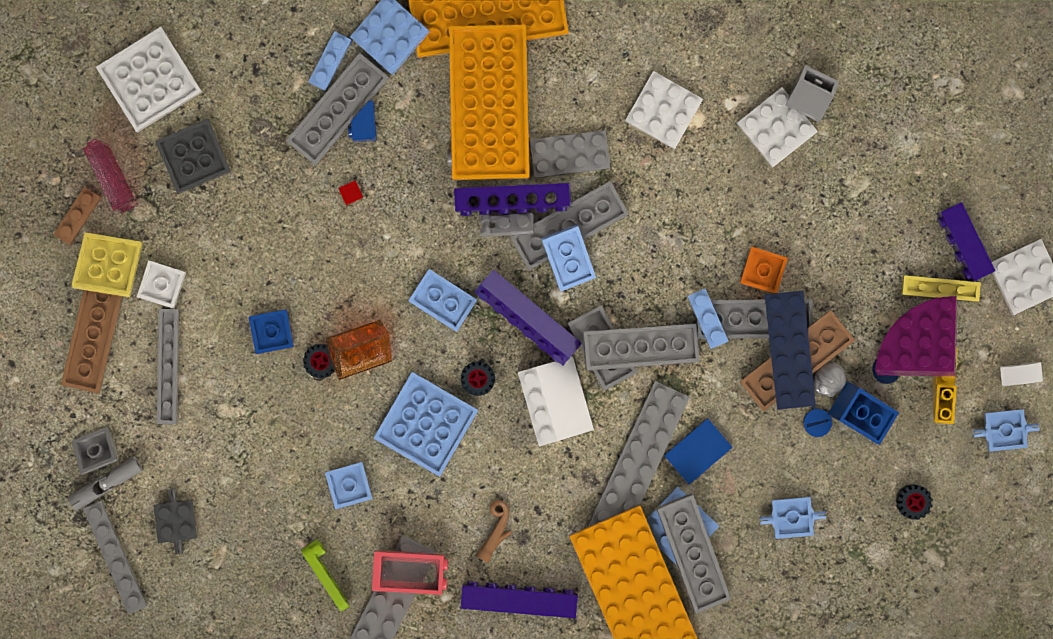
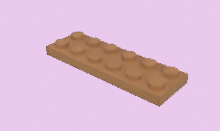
(826, 340)
(91, 341)

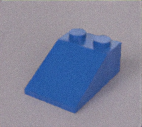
(863, 413)

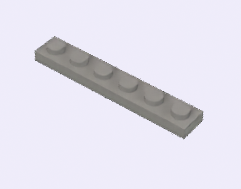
(168, 366)
(115, 557)

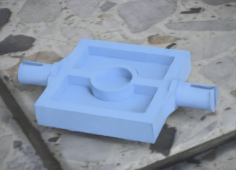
(1005, 430)
(792, 517)

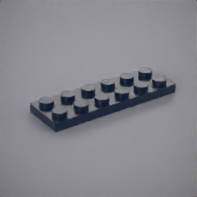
(790, 350)

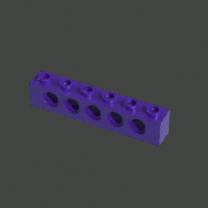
(464, 195)

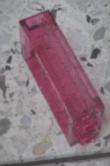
(110, 176)

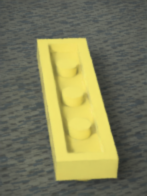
(940, 288)

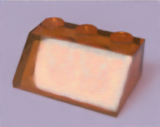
(359, 349)

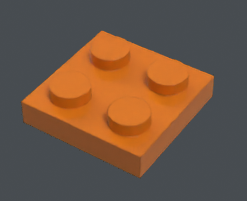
(763, 270)

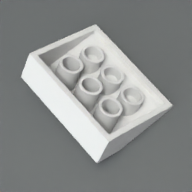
(555, 401)

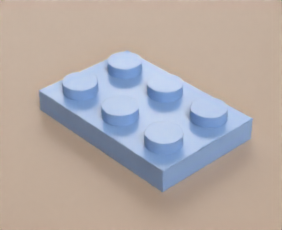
(568, 257)
(442, 300)

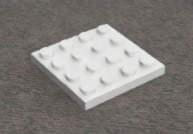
(149, 79)

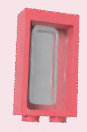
(409, 572)

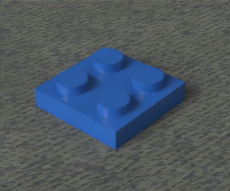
(271, 331)

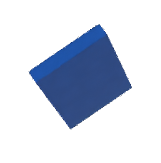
(698, 451)

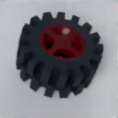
(315, 363)
(477, 378)
(919, 507)

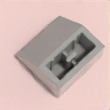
(812, 93)

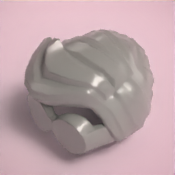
(829, 379)

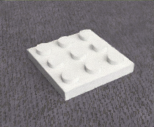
(663, 110)
(776, 128)
(1025, 276)

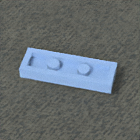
(330, 61)
(707, 318)

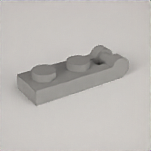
(507, 224)

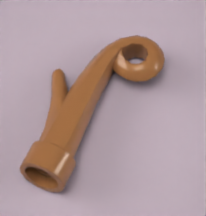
(497, 534)

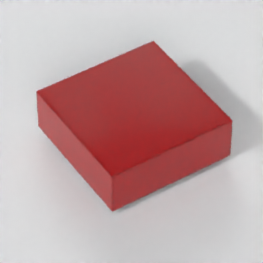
(350, 193)

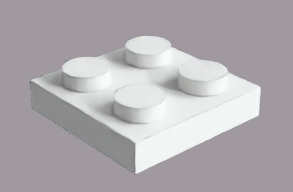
(161, 284)

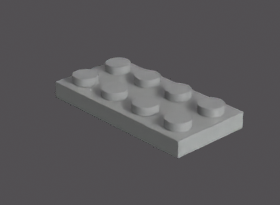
(570, 154)
(596, 321)

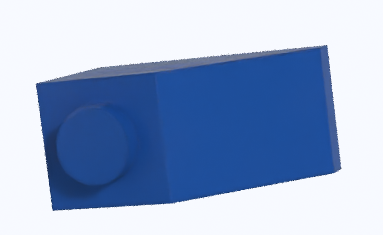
(364, 124)

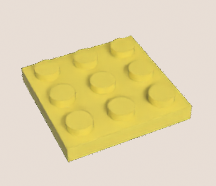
(107, 264)

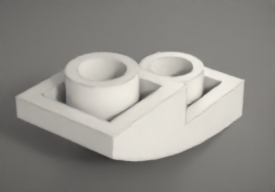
(1021, 374)

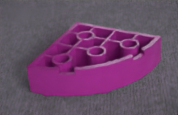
(922, 341)

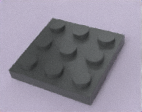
(193, 156)

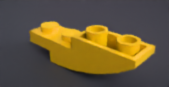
(944, 398)

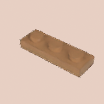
(77, 216)

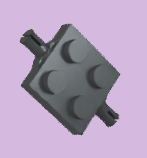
(175, 521)

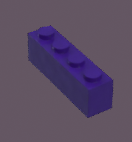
(965, 242)

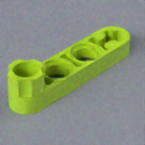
(312, 553)

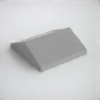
(95, 450)

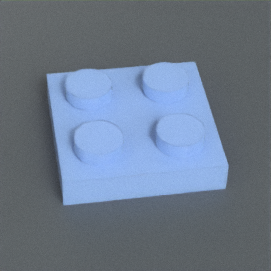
(348, 485)

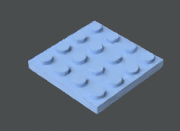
(426, 424)

